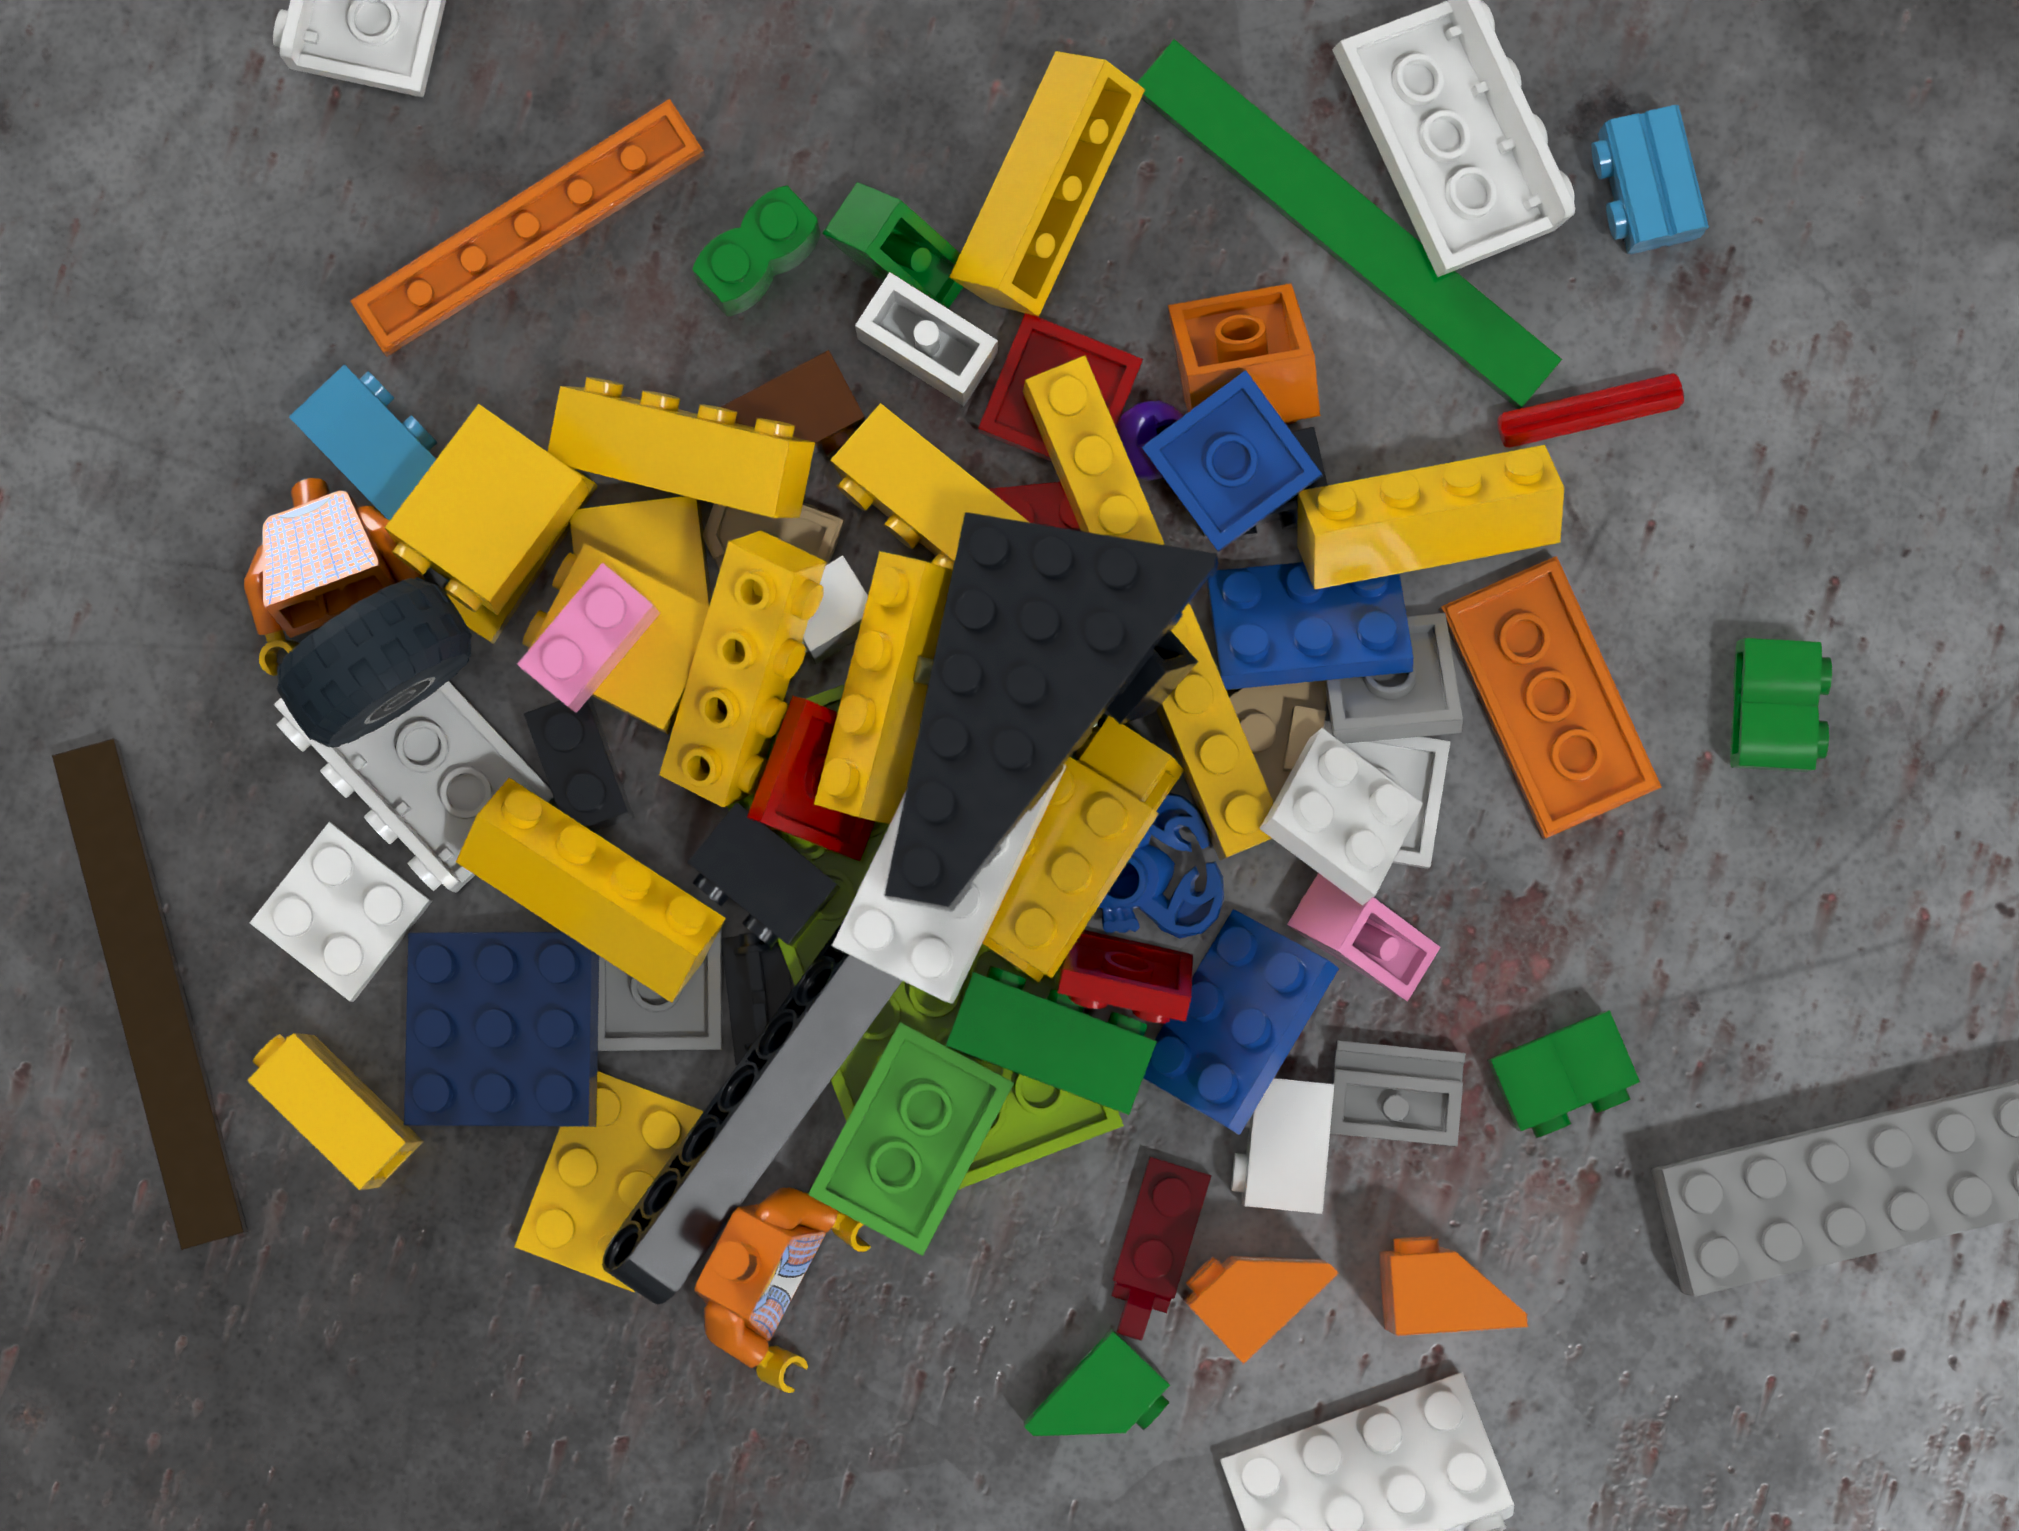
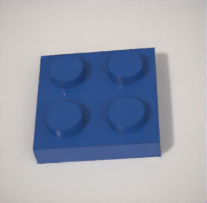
(1232, 461)

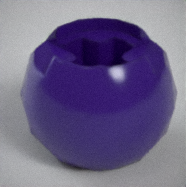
(1140, 426)

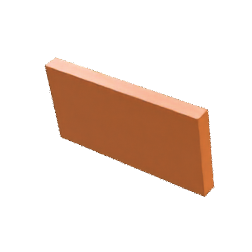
(1550, 697)

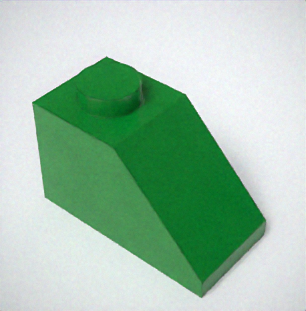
(890, 237)
(1103, 1394)

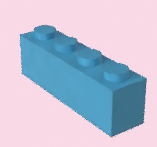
(365, 439)

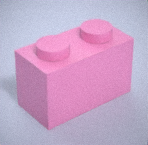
(589, 638)

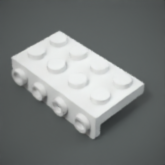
(362, 40)
(1456, 132)
(425, 778)
(1382, 1468)

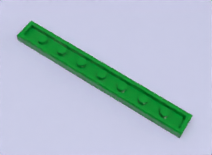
(1346, 224)

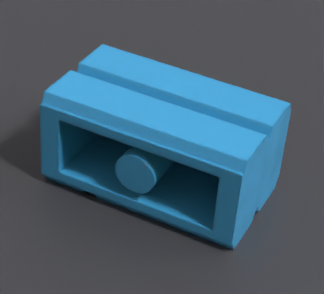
(1650, 180)

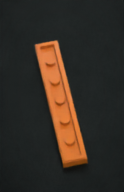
(527, 227)

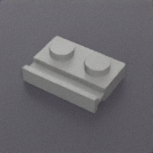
(1397, 1093)

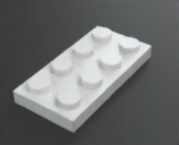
(926, 943)

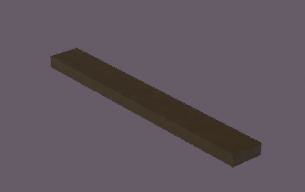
(149, 994)

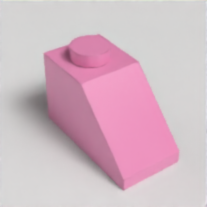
(1364, 937)

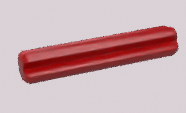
(1590, 410)

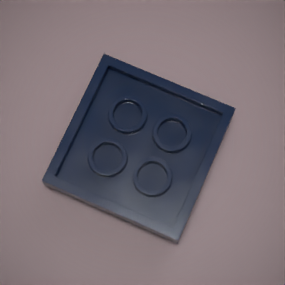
(501, 1030)

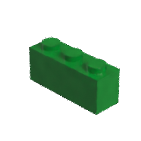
(1052, 1040)

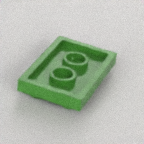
(911, 1138)

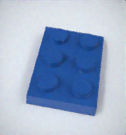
(1282, 631)
(1240, 1022)

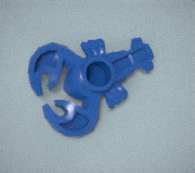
(1150, 872)

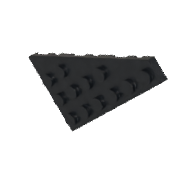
(1024, 665)

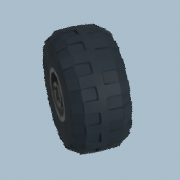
(374, 662)

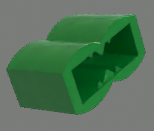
(771, 240)
(1777, 705)
(1563, 1073)

